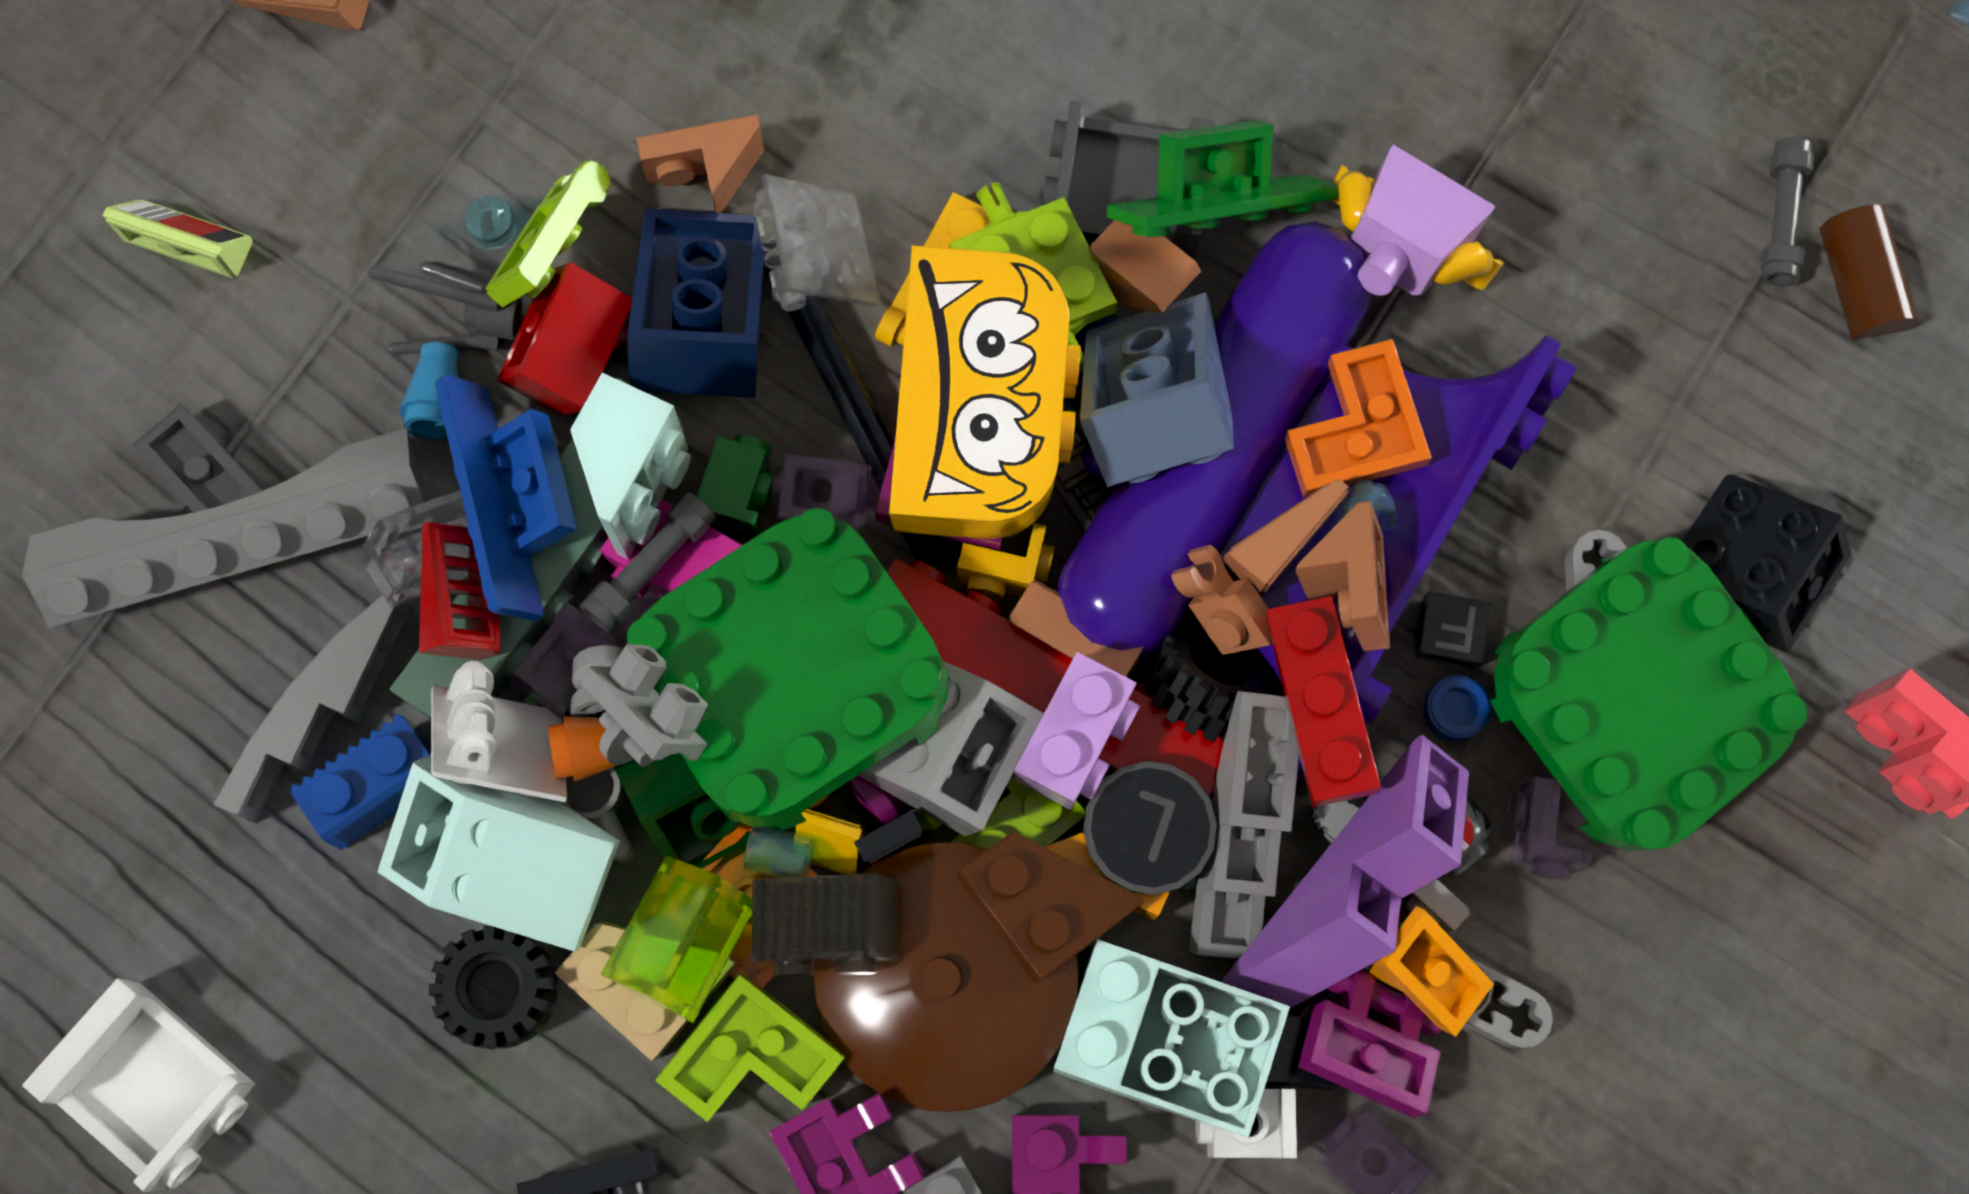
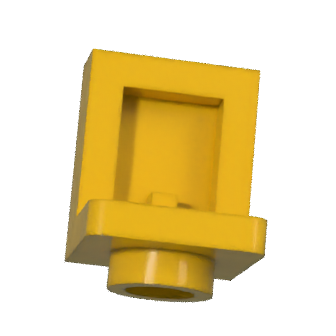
(999, 572)

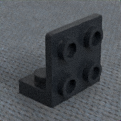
(1770, 554)

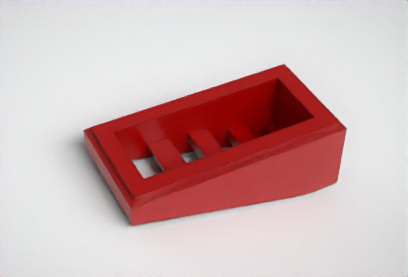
(436, 610)

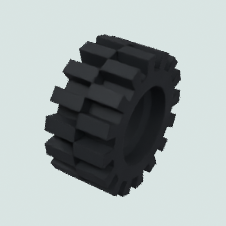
(1200, 682)
(454, 978)

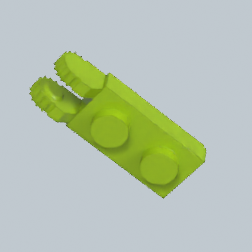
(548, 234)

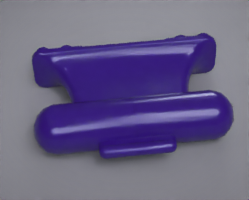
(1275, 349)

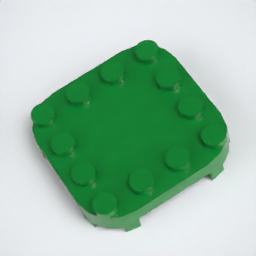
(802, 667)
(1647, 695)

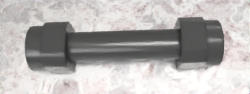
(1783, 258)
(685, 522)

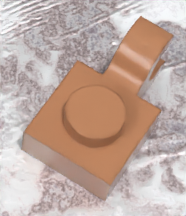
(1225, 608)

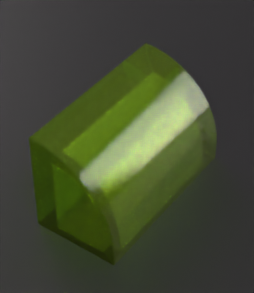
(679, 938)

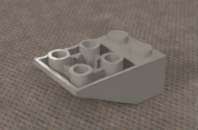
(967, 760)

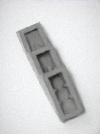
(332, 684)
(1251, 809)

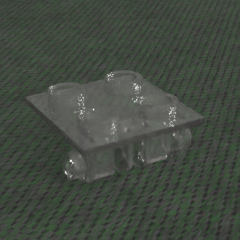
(813, 243)

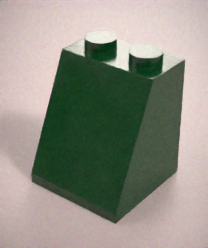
(678, 811)

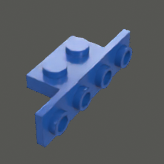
(508, 491)

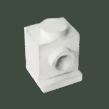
(1273, 1138)

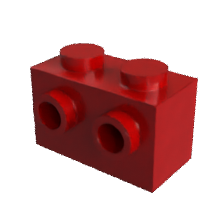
(566, 340)

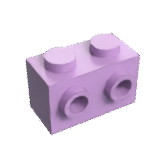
(1073, 731)

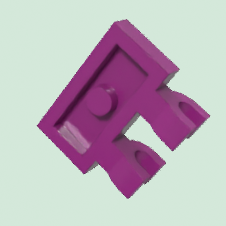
(1050, 1153)
(824, 1158)

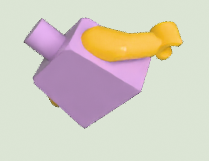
(1414, 226)

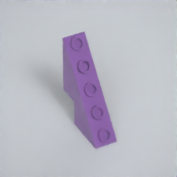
(1352, 896)

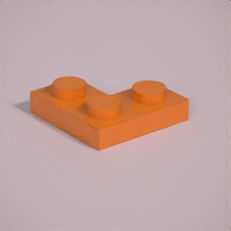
(1378, 428)

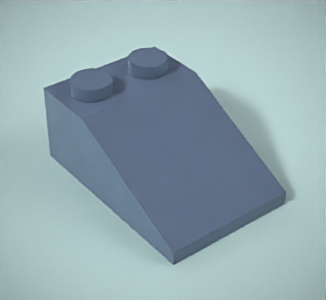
(1155, 392)

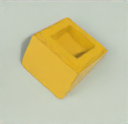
(833, 842)

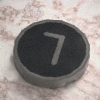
(1149, 828)

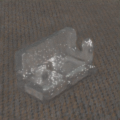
(395, 547)

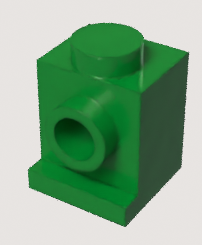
(738, 483)

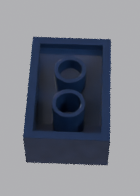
(697, 304)

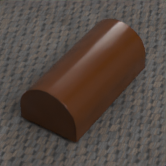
(1868, 272)

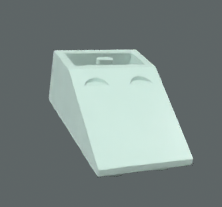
(498, 857)
(1171, 1039)

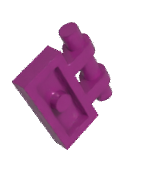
(1368, 1056)

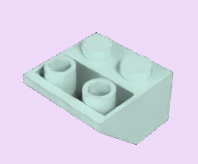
(630, 457)

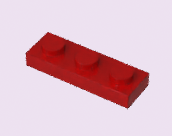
(1322, 701)

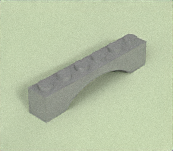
(124, 562)

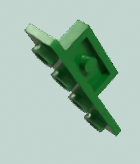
(1216, 176)

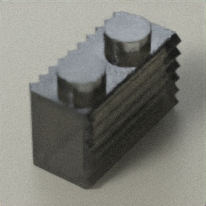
(825, 921)

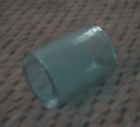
(778, 853)

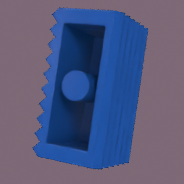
(363, 784)

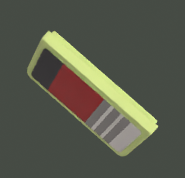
(180, 236)

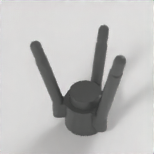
(480, 310)

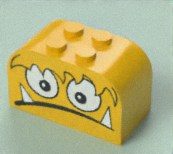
(981, 394)

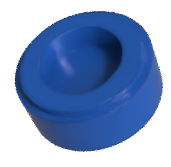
(1457, 708)

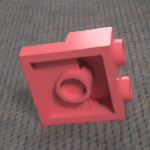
(1926, 742)

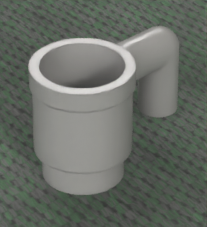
(599, 801)

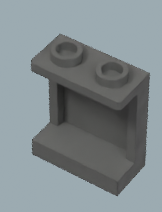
(1109, 165)

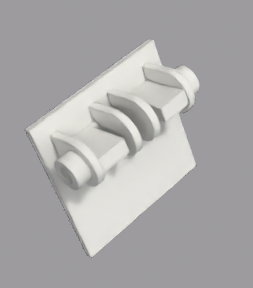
(491, 738)

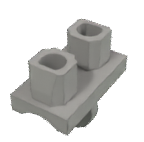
(636, 717)

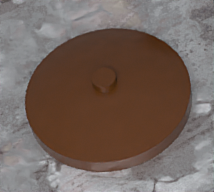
(958, 1009)

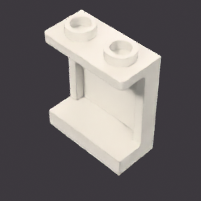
(142, 1084)

